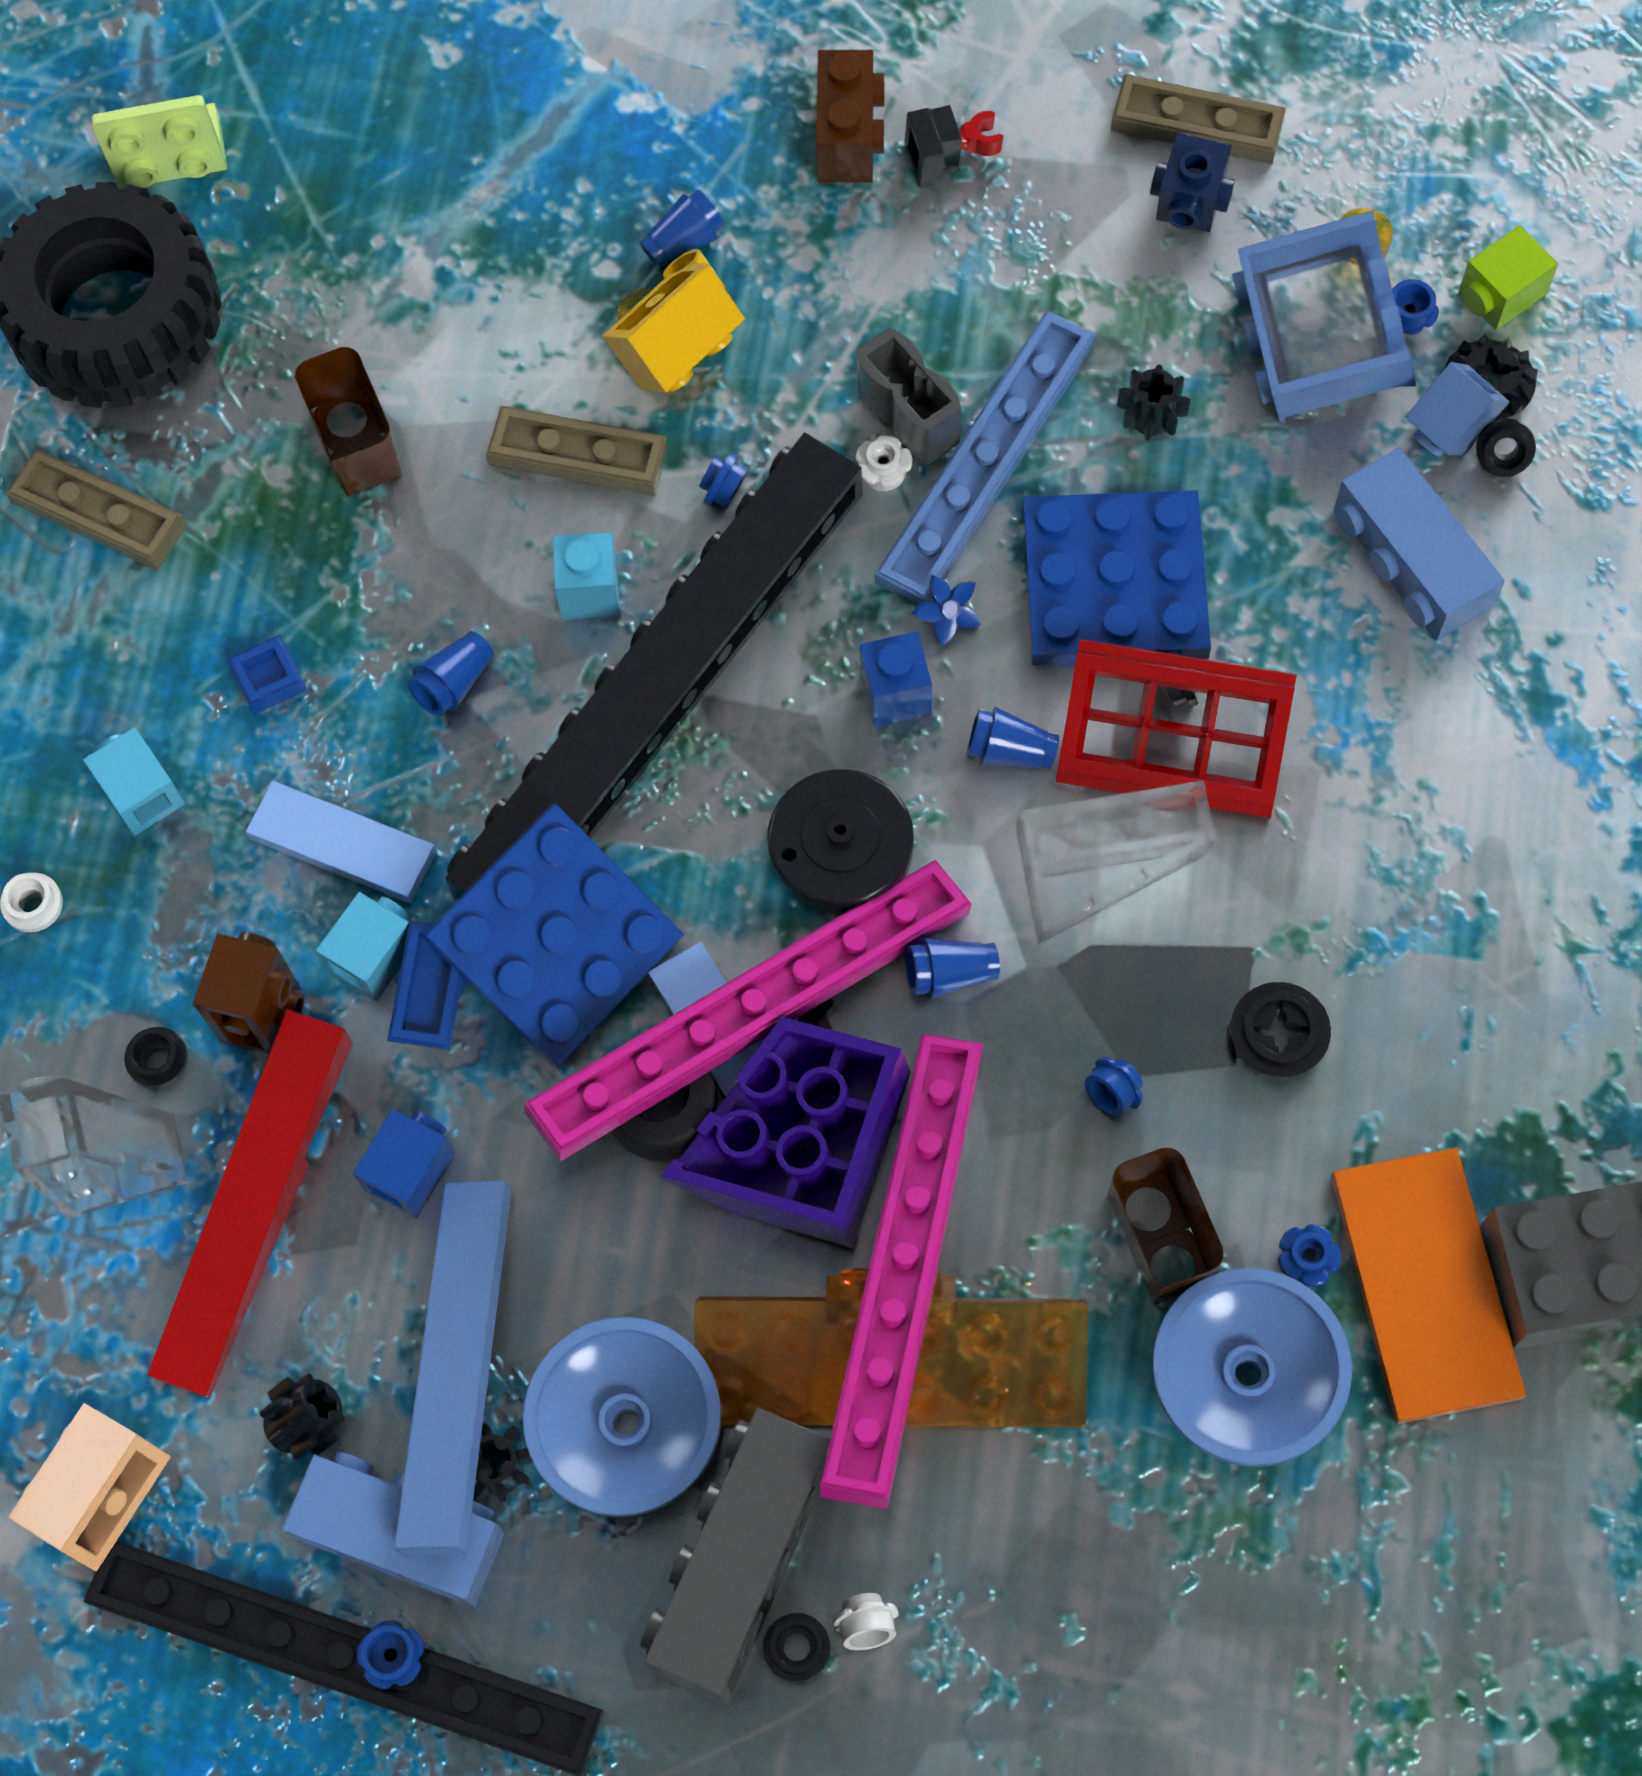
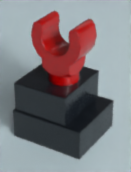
(936, 141)

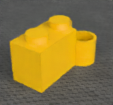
(675, 325)

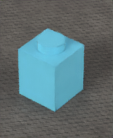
(586, 575)
(134, 780)
(366, 944)

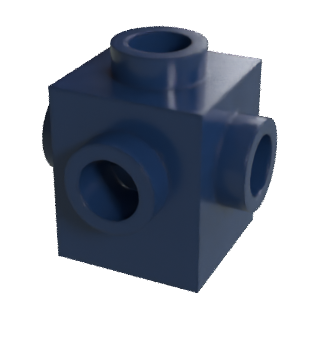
(1193, 183)

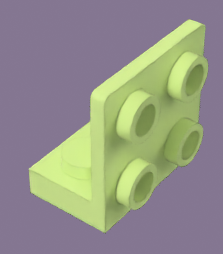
(161, 141)

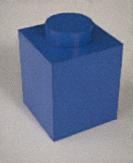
(895, 678)
(405, 1161)

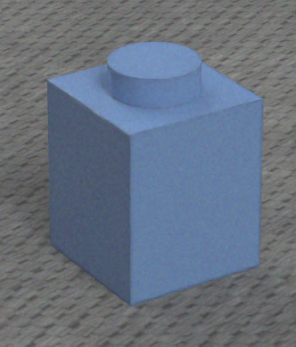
(1455, 410)

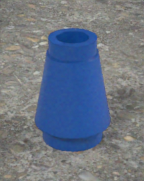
(685, 227)
(449, 674)
(1010, 741)
(949, 965)

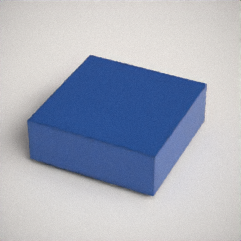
(266, 674)

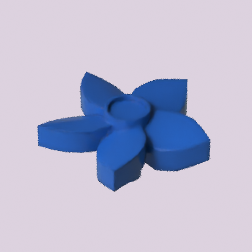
(947, 608)

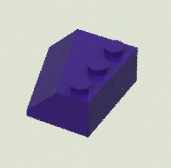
(799, 1132)

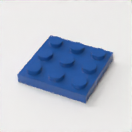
(1115, 573)
(553, 935)

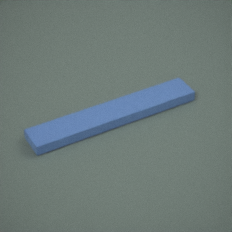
(986, 458)
(454, 1371)

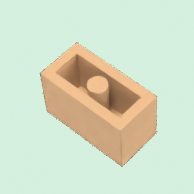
(89, 1487)

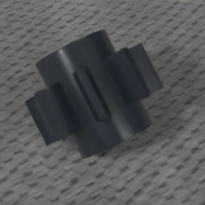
(1156, 387)
(302, 1416)
(512, 1470)

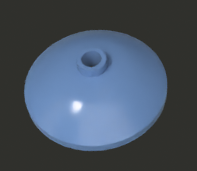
(1260, 1323)
(594, 1380)

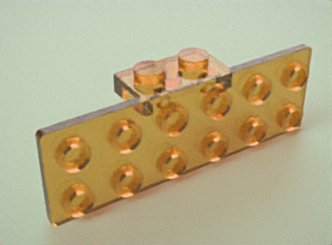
(976, 1365)

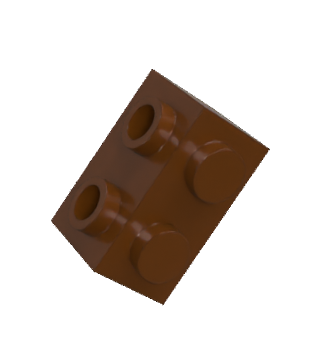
(845, 116)
(247, 991)

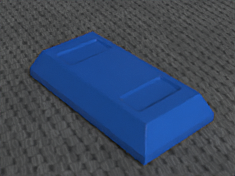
(424, 995)

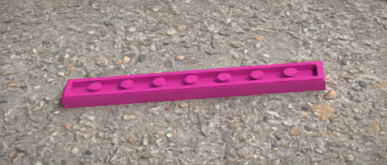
(744, 1011)
(902, 1274)

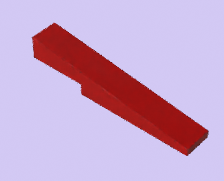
(251, 1202)

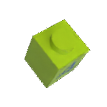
(1507, 277)

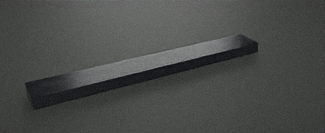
(324, 1652)

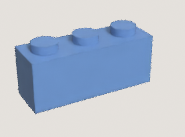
(1417, 544)
(357, 1520)

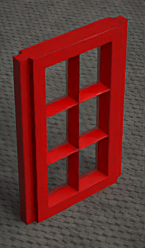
(1182, 673)

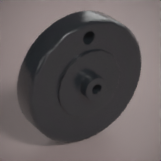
(840, 840)

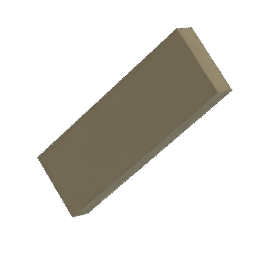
(1163, 109)
(577, 450)
(96, 509)

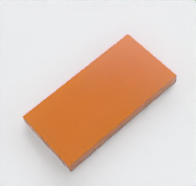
(1427, 1286)

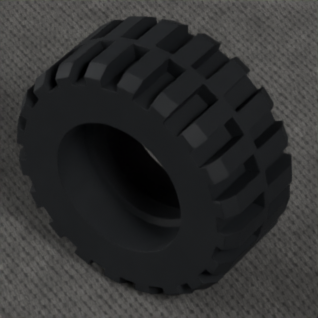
(94, 235)

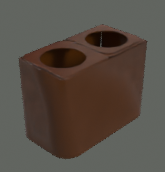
(338, 379)
(1169, 1173)

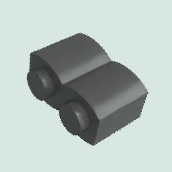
(908, 396)

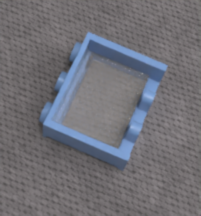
(1322, 316)

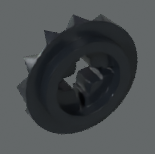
(1519, 379)
(1300, 1013)

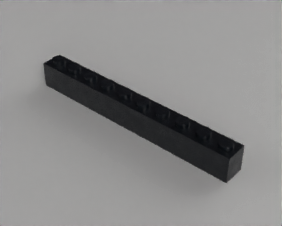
(676, 653)

